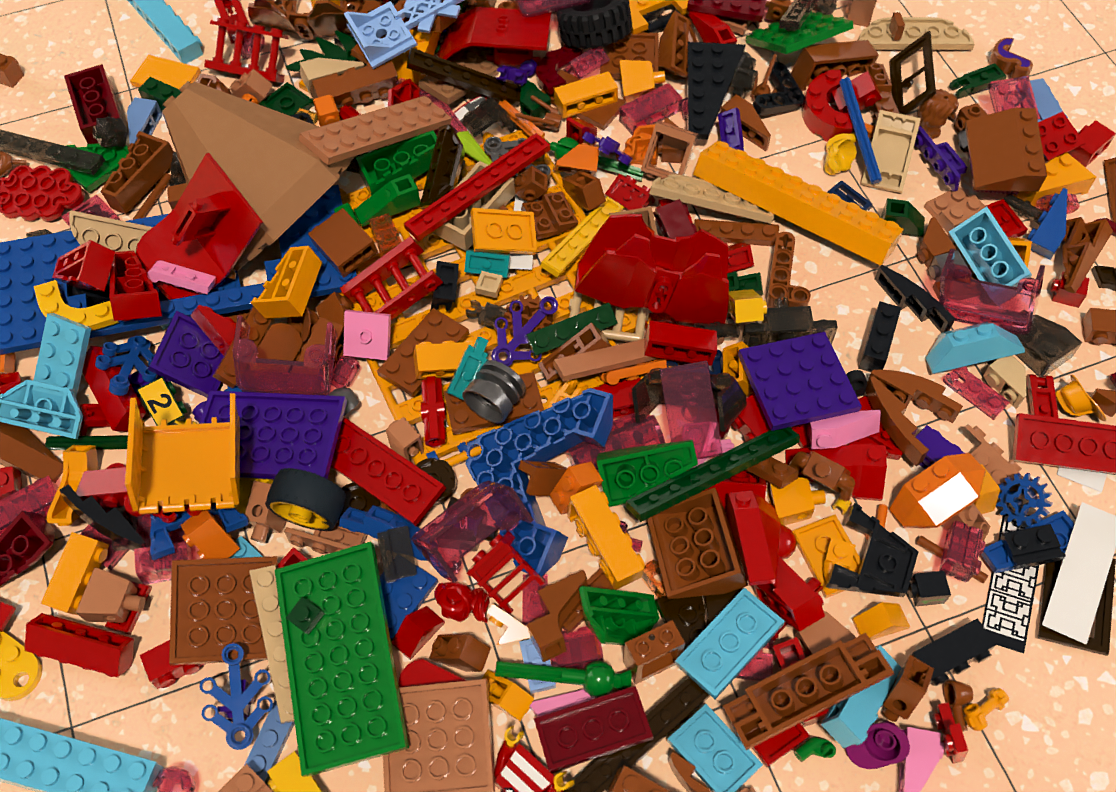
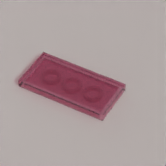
(692, 407)

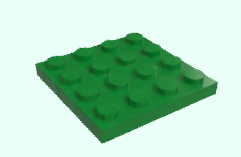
(813, 30)

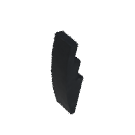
(908, 294)
(109, 524)

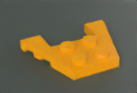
(642, 7)

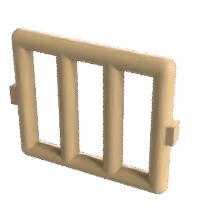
(616, 333)

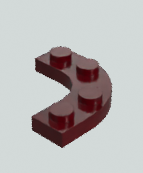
(549, 65)

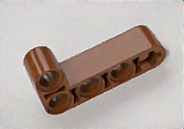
(780, 274)

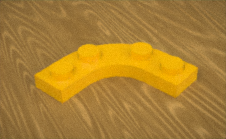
(51, 301)

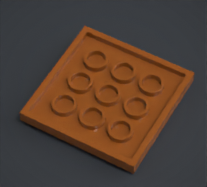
(213, 609)

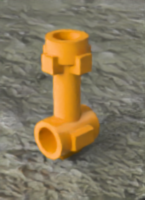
(976, 714)

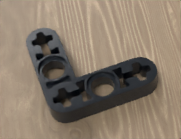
(791, 98)

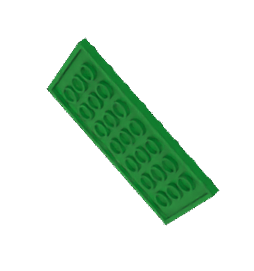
(345, 668)

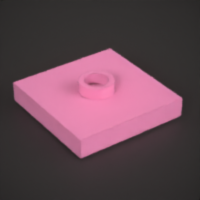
(367, 334)

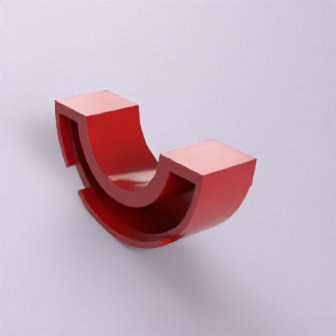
(817, 112)

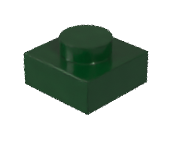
(305, 615)

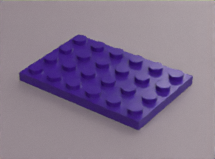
(281, 430)

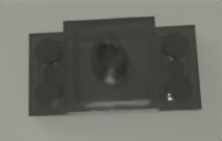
(786, 323)

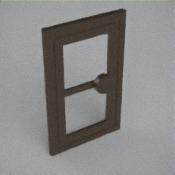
(896, 76)
(1101, 642)

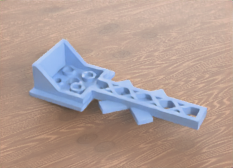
(371, 26)

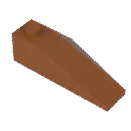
(27, 453)

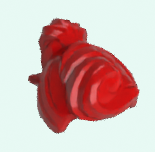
(459, 601)

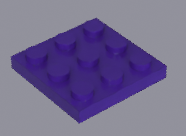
(187, 356)

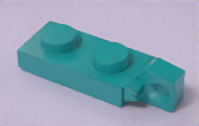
(469, 365)

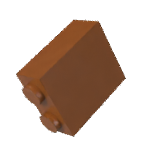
(343, 242)

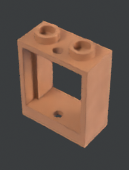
(673, 131)

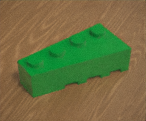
(396, 160)

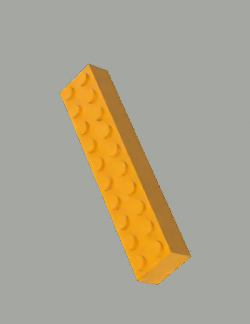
(798, 202)

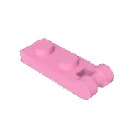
(181, 277)

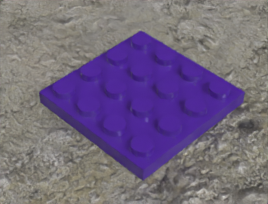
(798, 381)

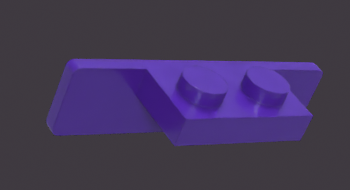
(942, 158)

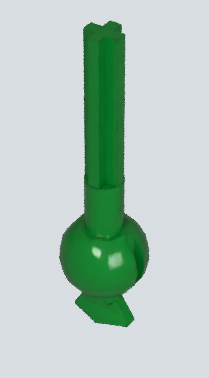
(566, 144)
(596, 677)

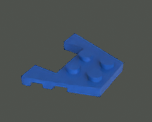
(161, 542)

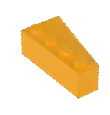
(605, 537)

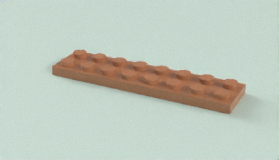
(374, 129)

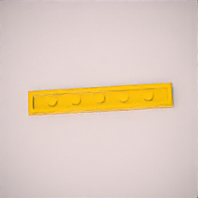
(577, 241)

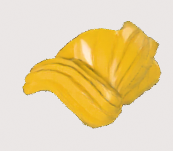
(840, 153)

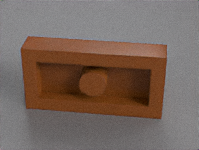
(543, 476)

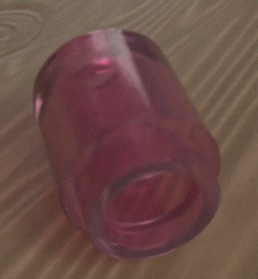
(345, 371)

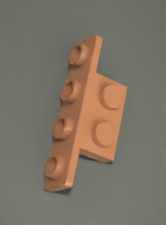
(990, 457)
(326, 541)

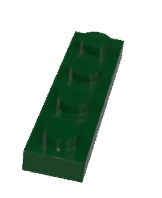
(560, 332)

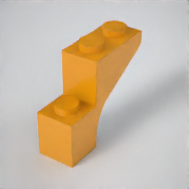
(75, 461)

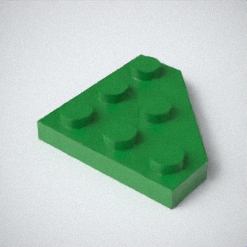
(112, 157)

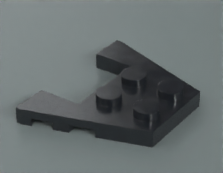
(885, 564)

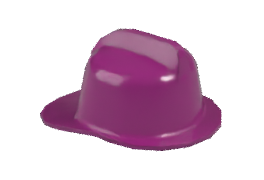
(882, 747)

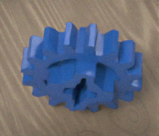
(1021, 509)

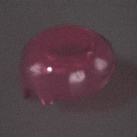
(174, 780)

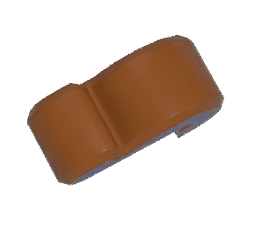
(1010, 62)

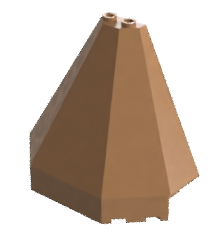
(257, 153)

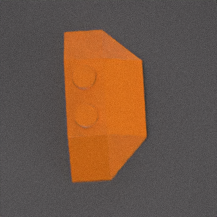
(939, 492)

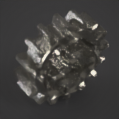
(744, 77)

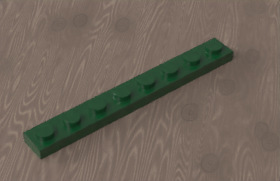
(711, 473)

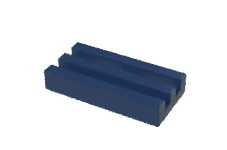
(851, 195)

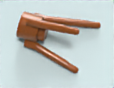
(763, 88)
(551, 119)

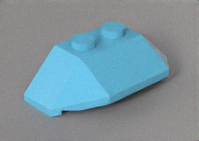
(972, 346)
(42, 408)

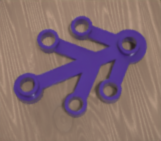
(608, 146)
(519, 332)

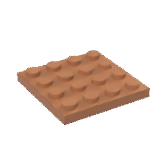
(446, 740)

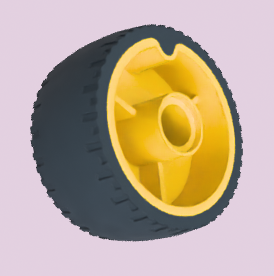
(305, 499)

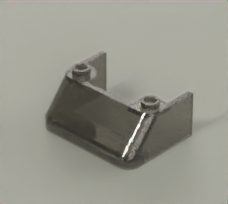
(727, 394)

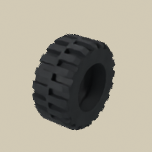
(595, 23)

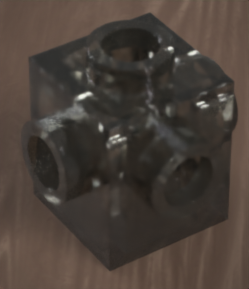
(110, 132)

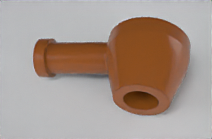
(957, 695)

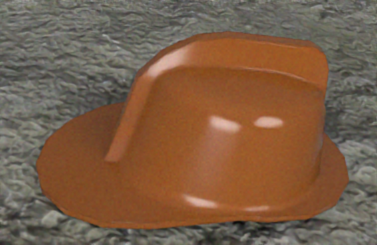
(304, 323)

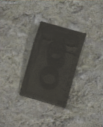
(1047, 346)

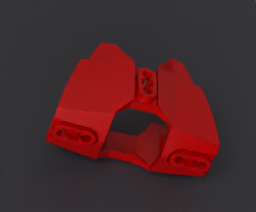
(628, 265)

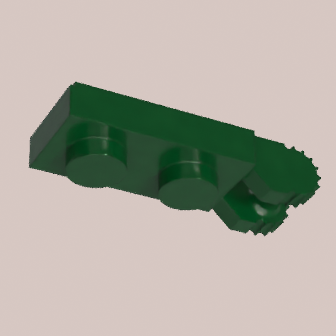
(976, 80)

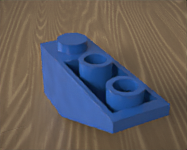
(1052, 227)

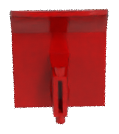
(502, 28)
(203, 230)

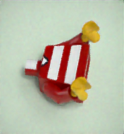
(521, 772)

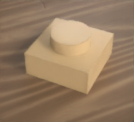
(488, 284)

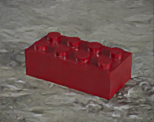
(92, 98)

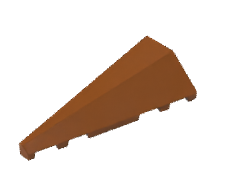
(1081, 248)

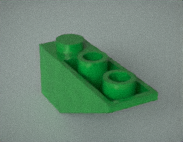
(391, 198)

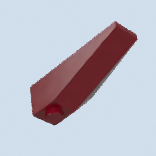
(24, 543)

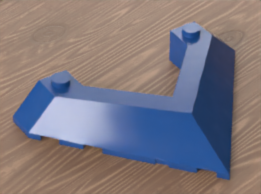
(539, 438)

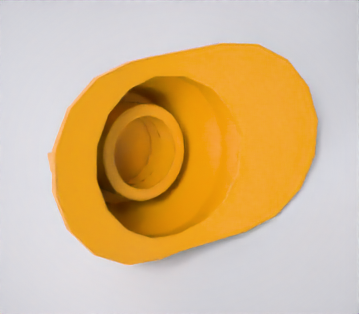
(1076, 401)

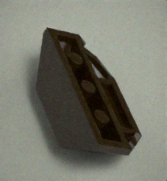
(444, 167)

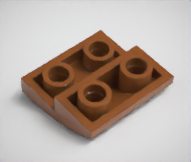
(551, 215)

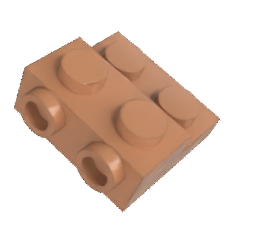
(953, 208)

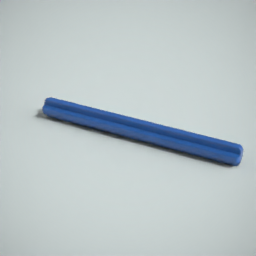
(860, 131)

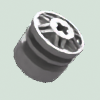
(494, 391)

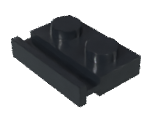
(1032, 546)

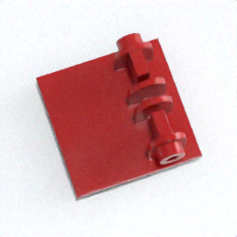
(1058, 136)

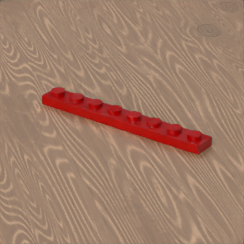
(476, 187)

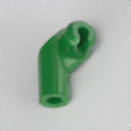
(816, 747)

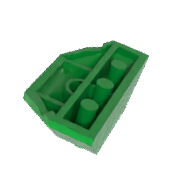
(617, 614)

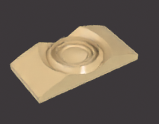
(893, 149)

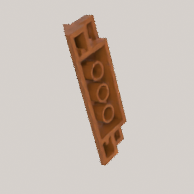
(806, 689)

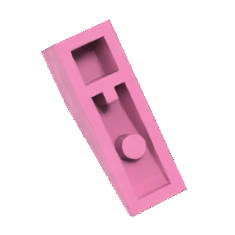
(843, 429)
(922, 759)

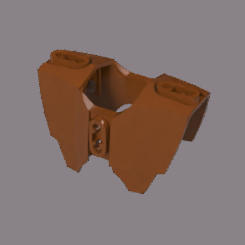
(321, 20)

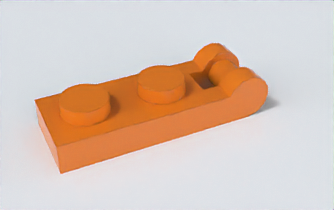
(631, 372)

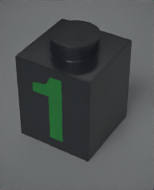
(929, 588)

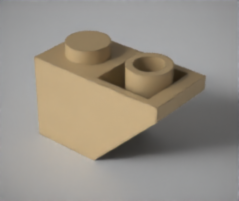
(1008, 379)

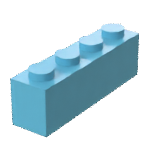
(853, 716)

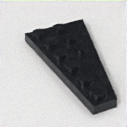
(708, 81)

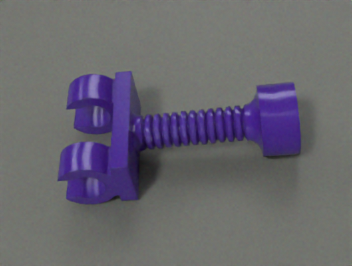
(518, 75)

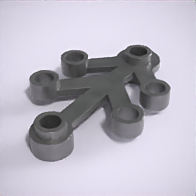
(494, 147)

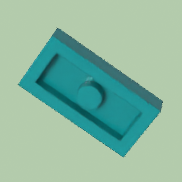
(488, 262)

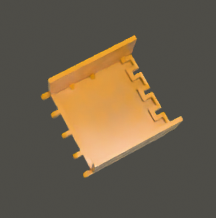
(183, 464)

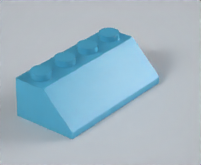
(989, 250)

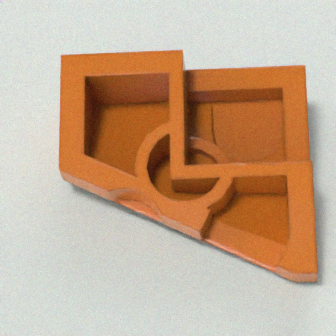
(638, 144)

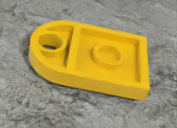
(14, 665)

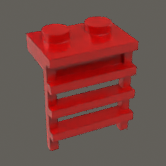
(491, 561)

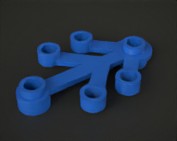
(137, 347)
(237, 701)

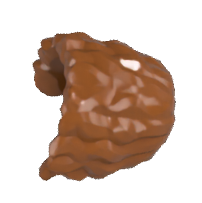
(936, 111)

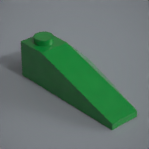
(640, 468)

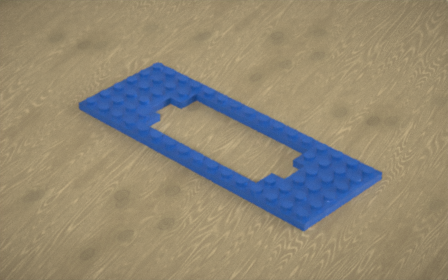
(33, 262)

